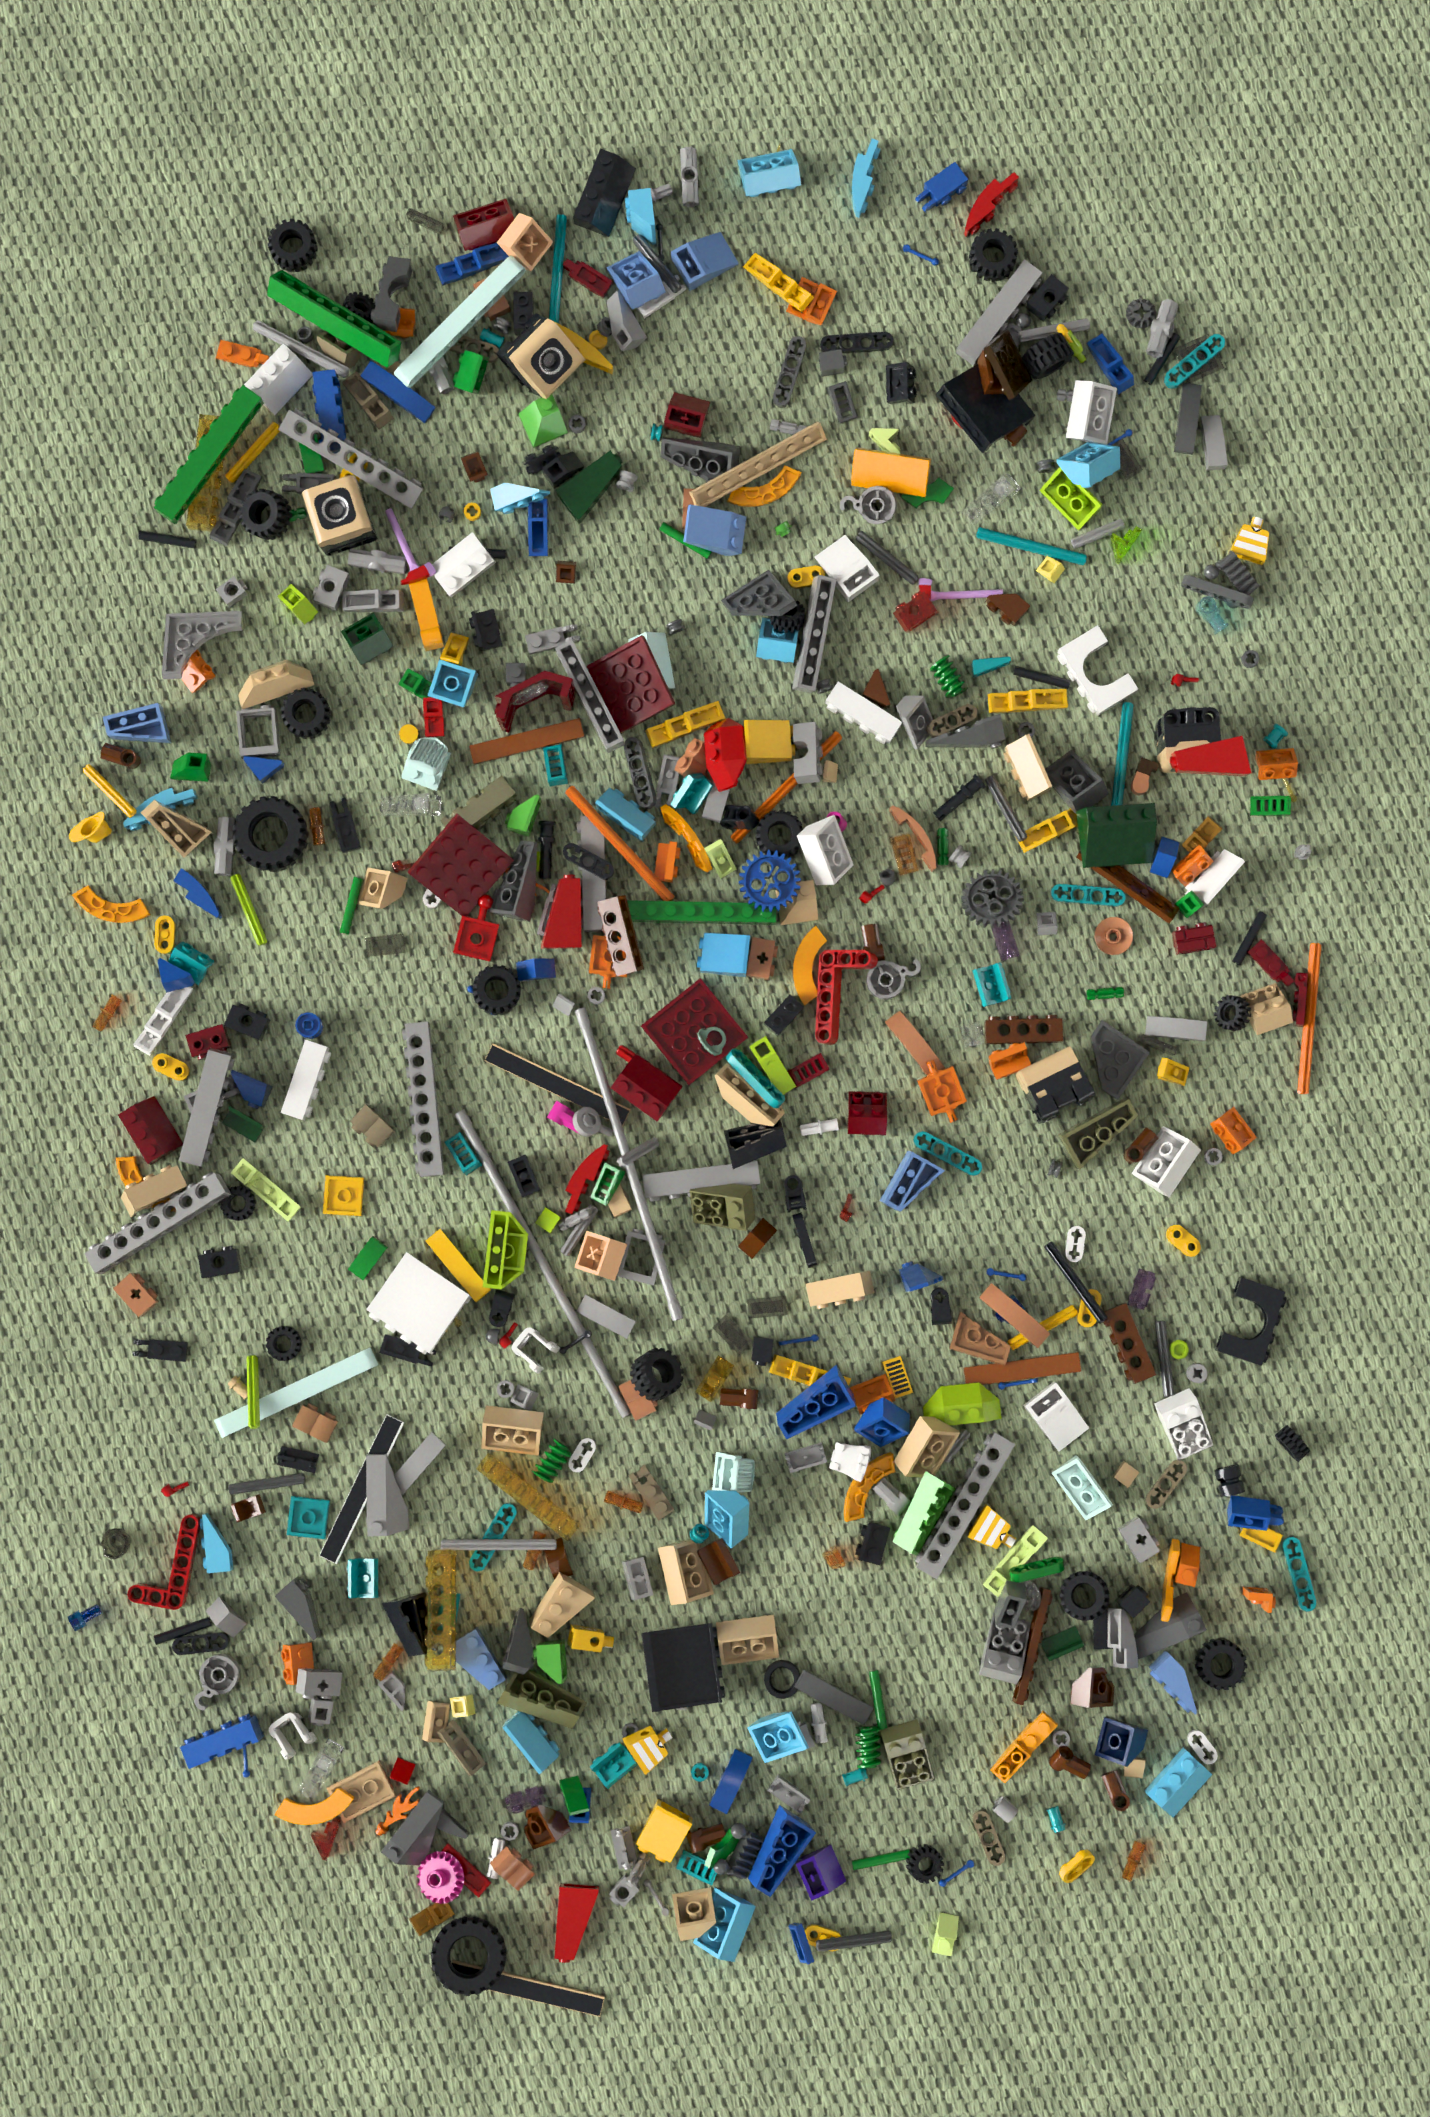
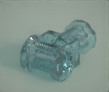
(1211, 614)

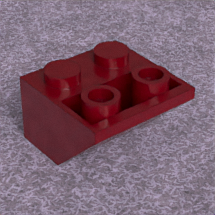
(686, 415)
(867, 1113)

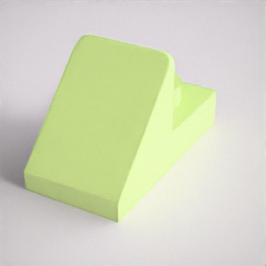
(883, 437)
(720, 858)
(945, 1934)

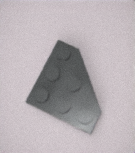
(760, 598)
(1115, 1058)

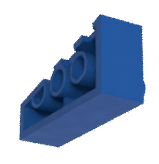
(329, 404)
(816, 1404)
(221, 1741)
(780, 1850)

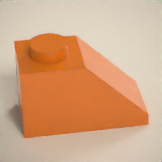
(1188, 1565)

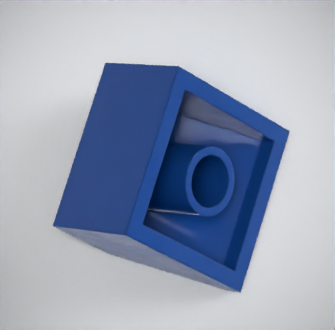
(883, 1422)

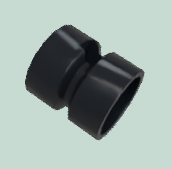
(1229, 1480)

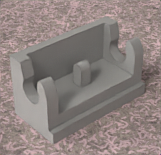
(805, 1457)
(637, 1578)
(788, 1793)

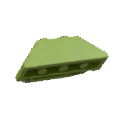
(504, 1250)
(963, 1404)

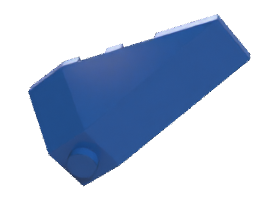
(917, 1276)

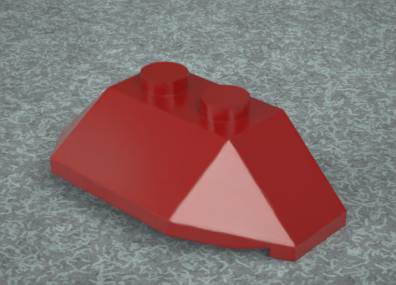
(725, 753)

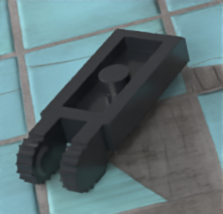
(345, 827)
(163, 1350)
(402, 1350)

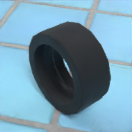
(767, 1679)

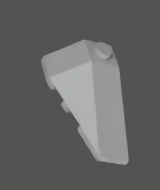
(385, 1504)

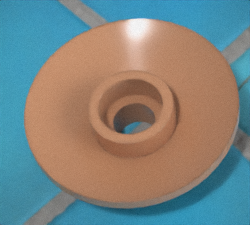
(1123, 935)

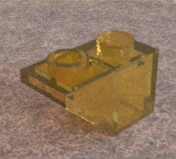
(714, 1378)

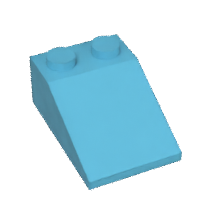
(777, 1736)

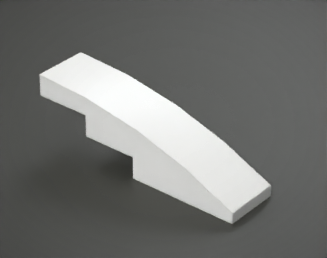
(162, 1019)

